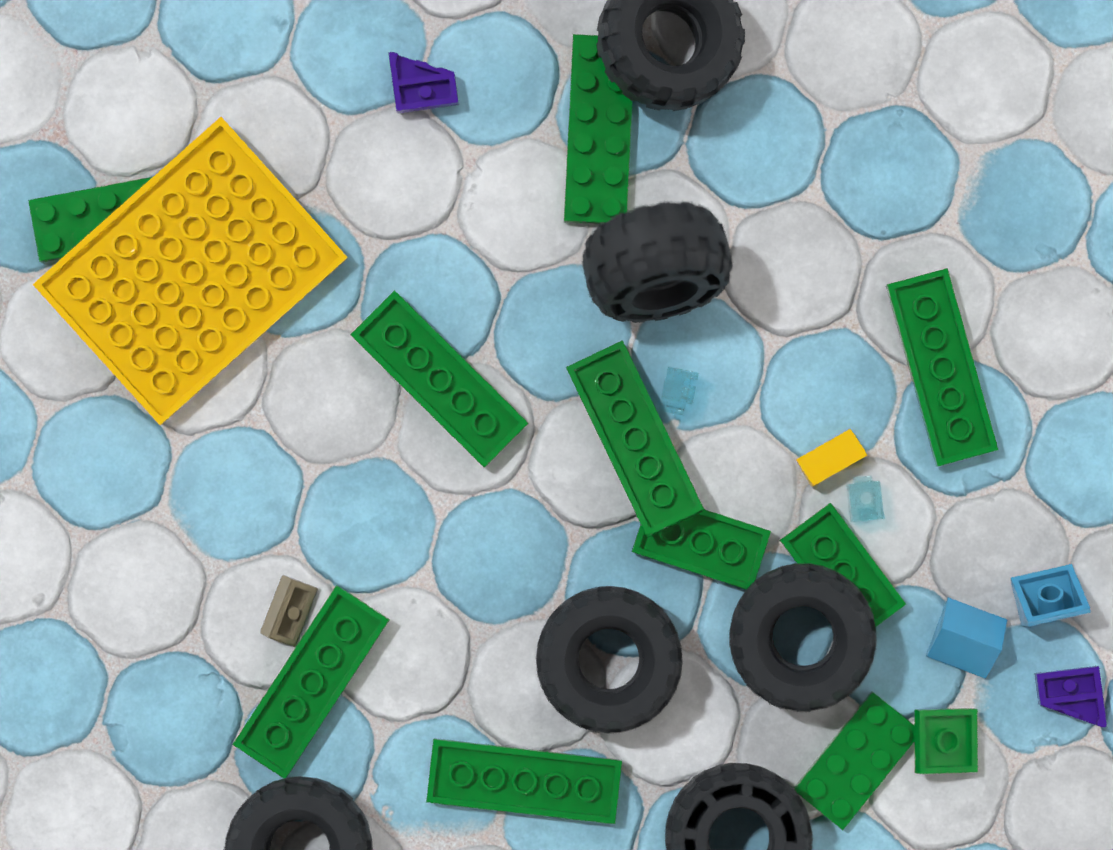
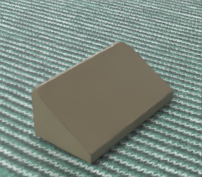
(288, 610)

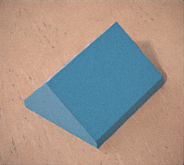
(1049, 596)
(967, 638)

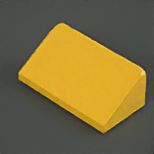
(831, 457)

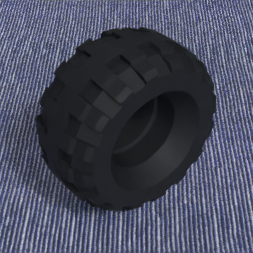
(665, 87)
(657, 262)
(795, 685)
(620, 707)
(738, 787)
(299, 800)

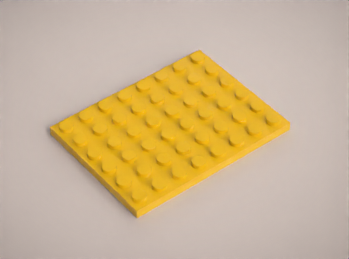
(190, 271)

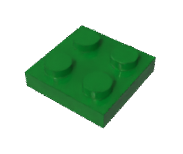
(946, 740)

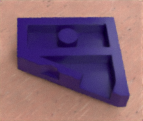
(421, 86)
(1073, 693)

